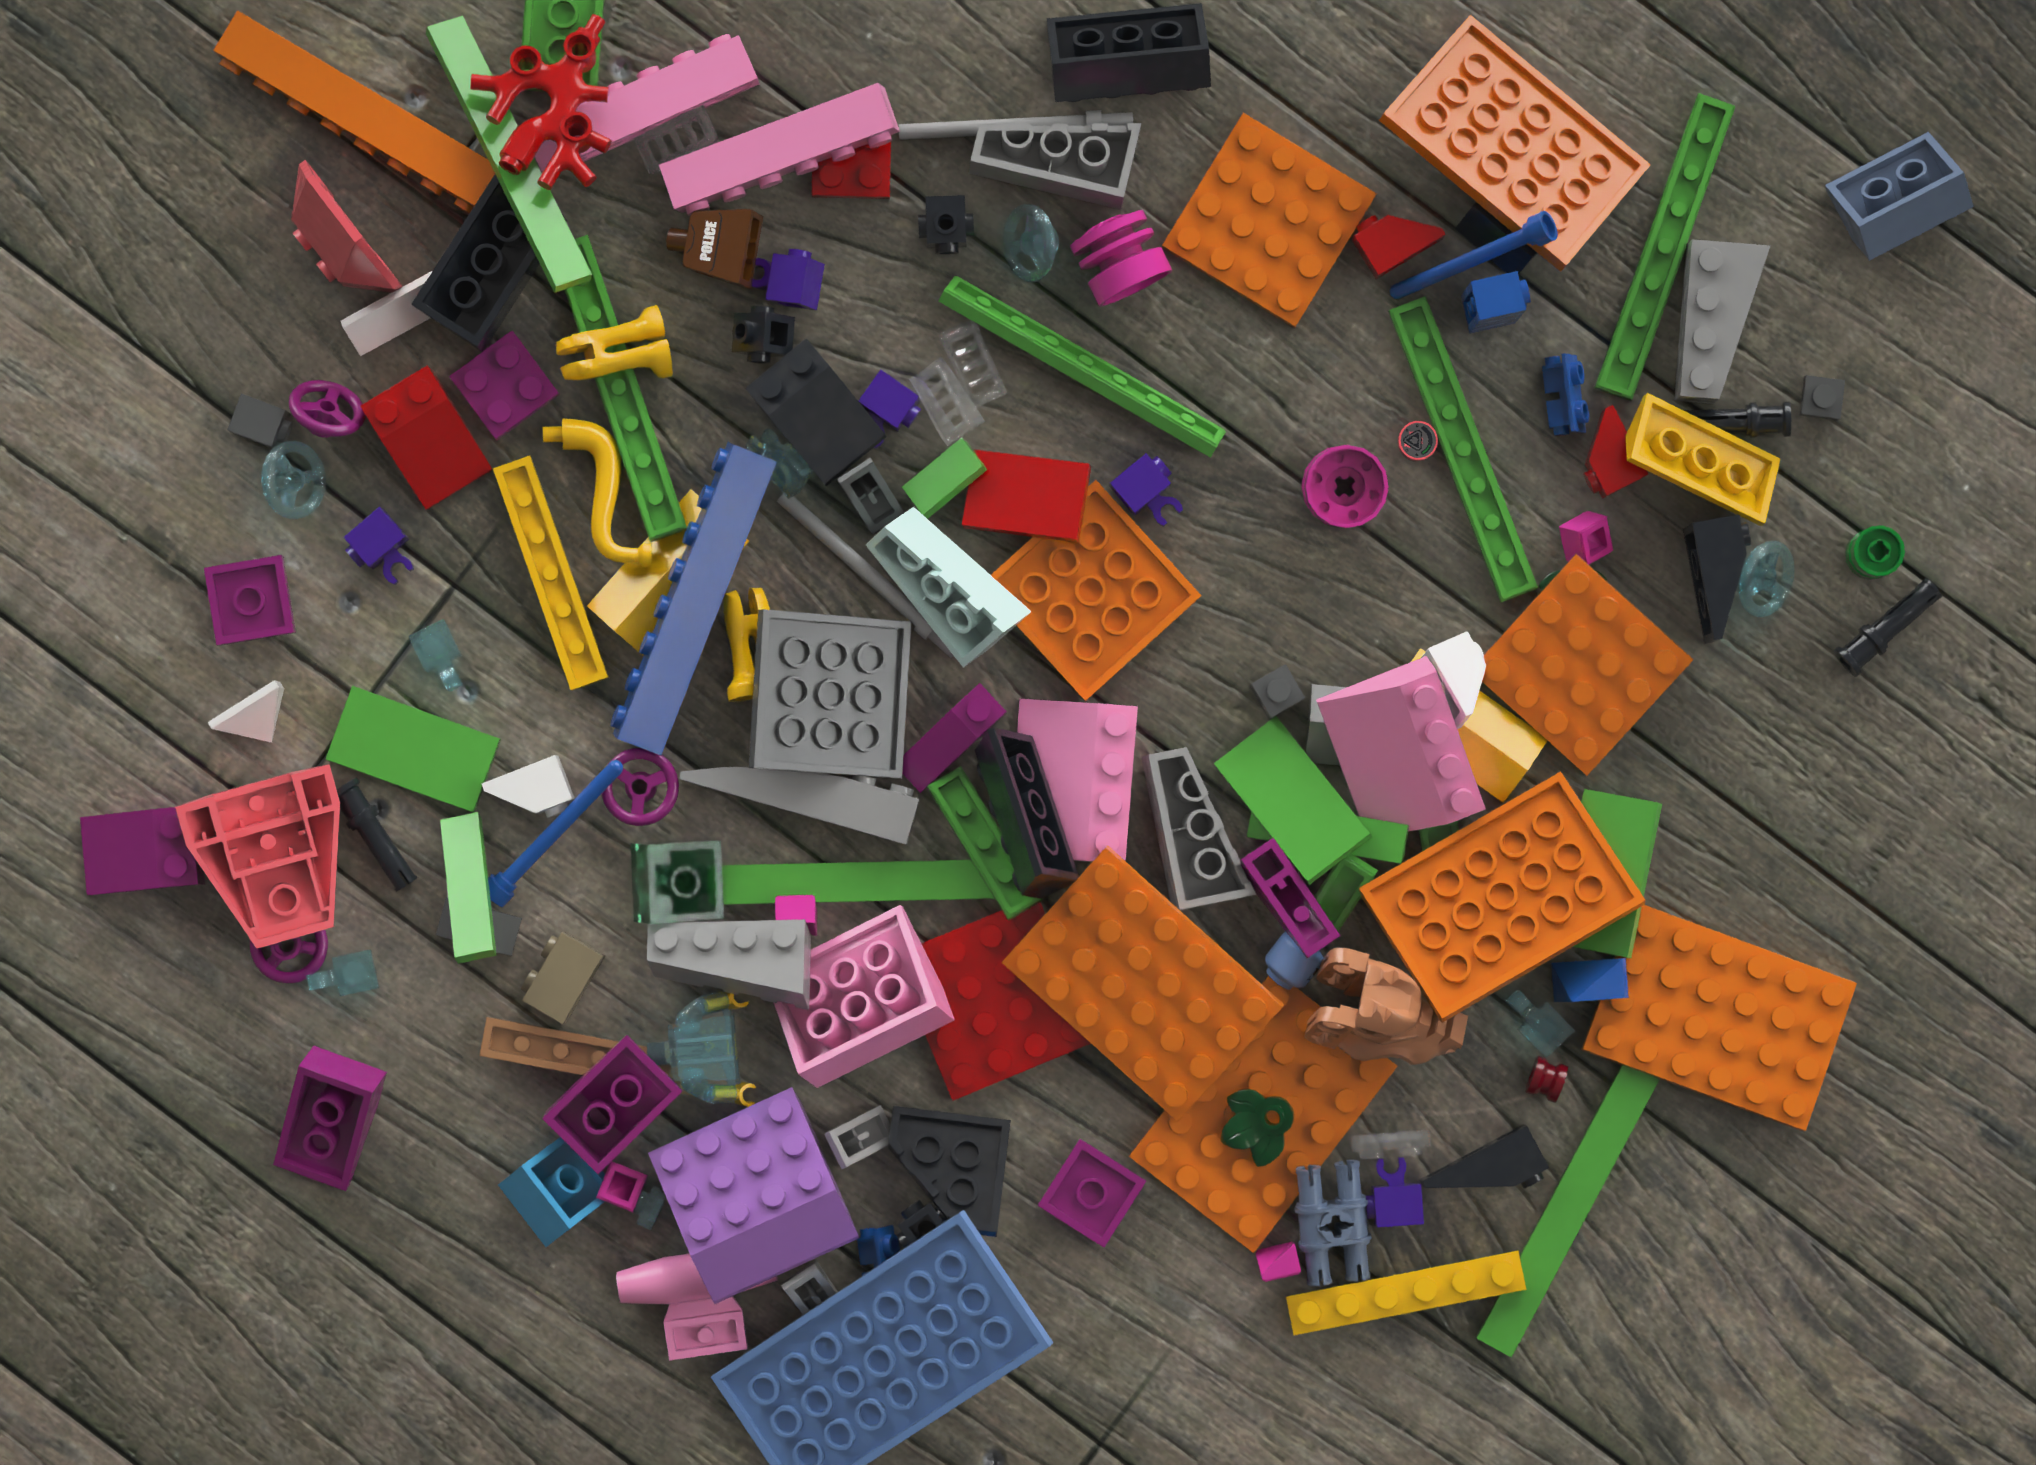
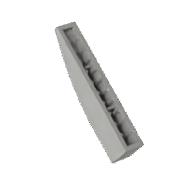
(821, 796)

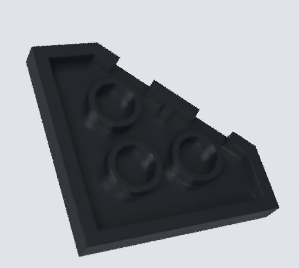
(954, 1161)

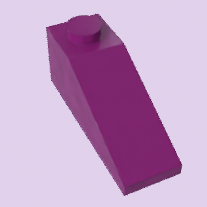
(951, 737)
(1288, 898)

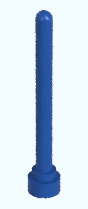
(1538, 230)
(503, 884)

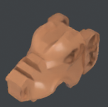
(1391, 1014)

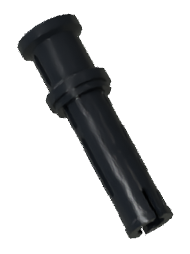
(1752, 419)
(1874, 638)
(363, 818)

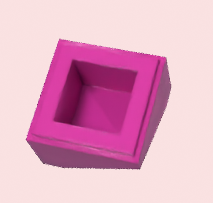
(1586, 536)
(797, 908)
(622, 1186)
(1278, 1261)

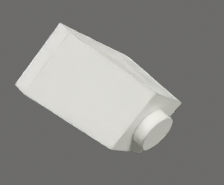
(1460, 671)
(535, 787)

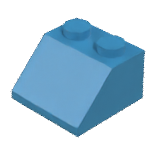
(553, 1190)

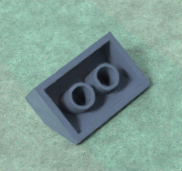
(1900, 195)

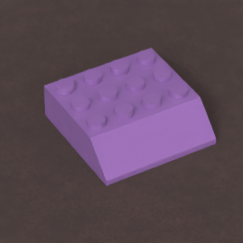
(753, 1195)

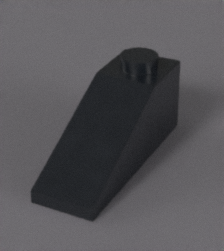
(1500, 1163)

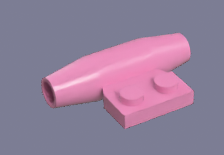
(692, 1320)

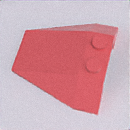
(335, 238)
(270, 851)

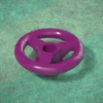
(324, 416)
(637, 815)
(269, 966)

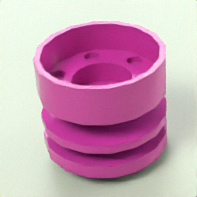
(1120, 258)
(1368, 486)

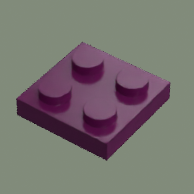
(504, 385)
(249, 600)
(1091, 1193)

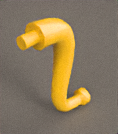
(602, 445)

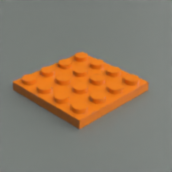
(1269, 220)
(1097, 597)
(1582, 664)

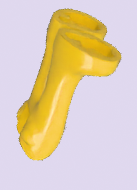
(599, 363)
(739, 629)

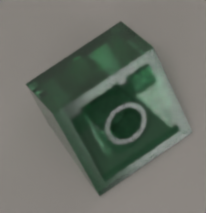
(677, 881)

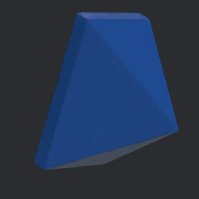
(1589, 980)

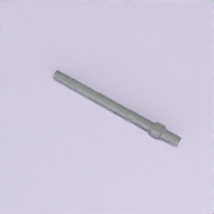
(970, 128)
(862, 568)

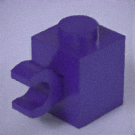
(791, 279)
(890, 403)
(1142, 485)
(377, 541)
(1397, 1202)

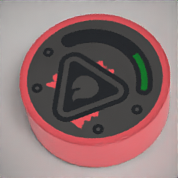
(1417, 440)

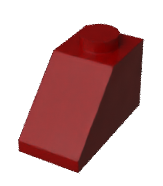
(1393, 242)
(1607, 457)

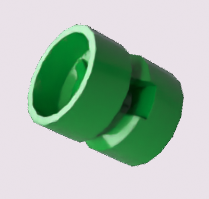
(1875, 552)

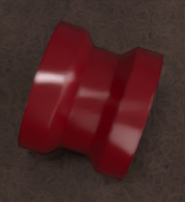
(1546, 1079)

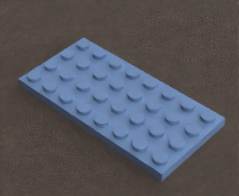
(885, 1353)

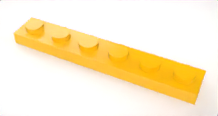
(550, 573)
(1406, 1292)

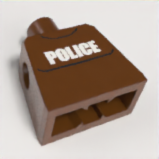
(720, 244)

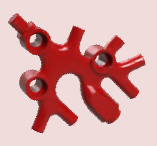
(561, 122)

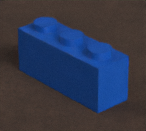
(1495, 301)

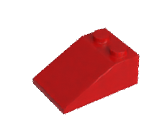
(426, 437)

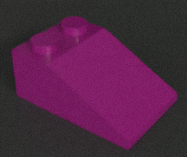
(137, 852)
(611, 1104)
(329, 1117)

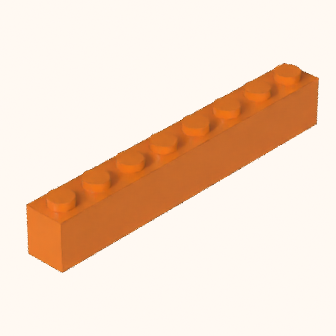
(355, 110)

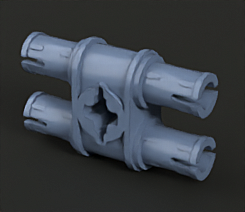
(1349, 1233)

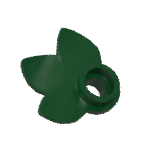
(1253, 1129)

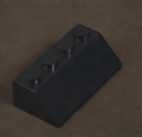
(1129, 53)
(480, 271)
(1025, 813)

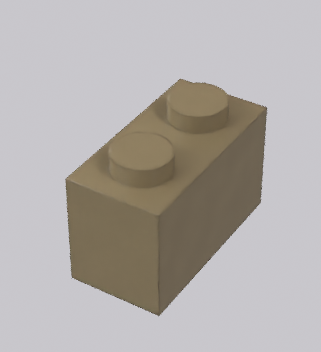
(562, 977)

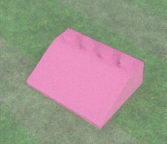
(1402, 748)
(1087, 767)
(865, 1000)

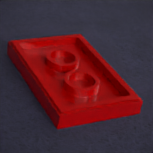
(1028, 496)

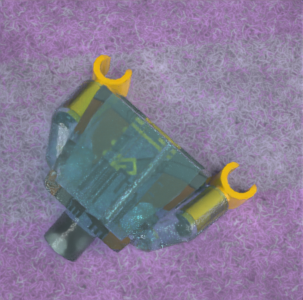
(705, 1050)

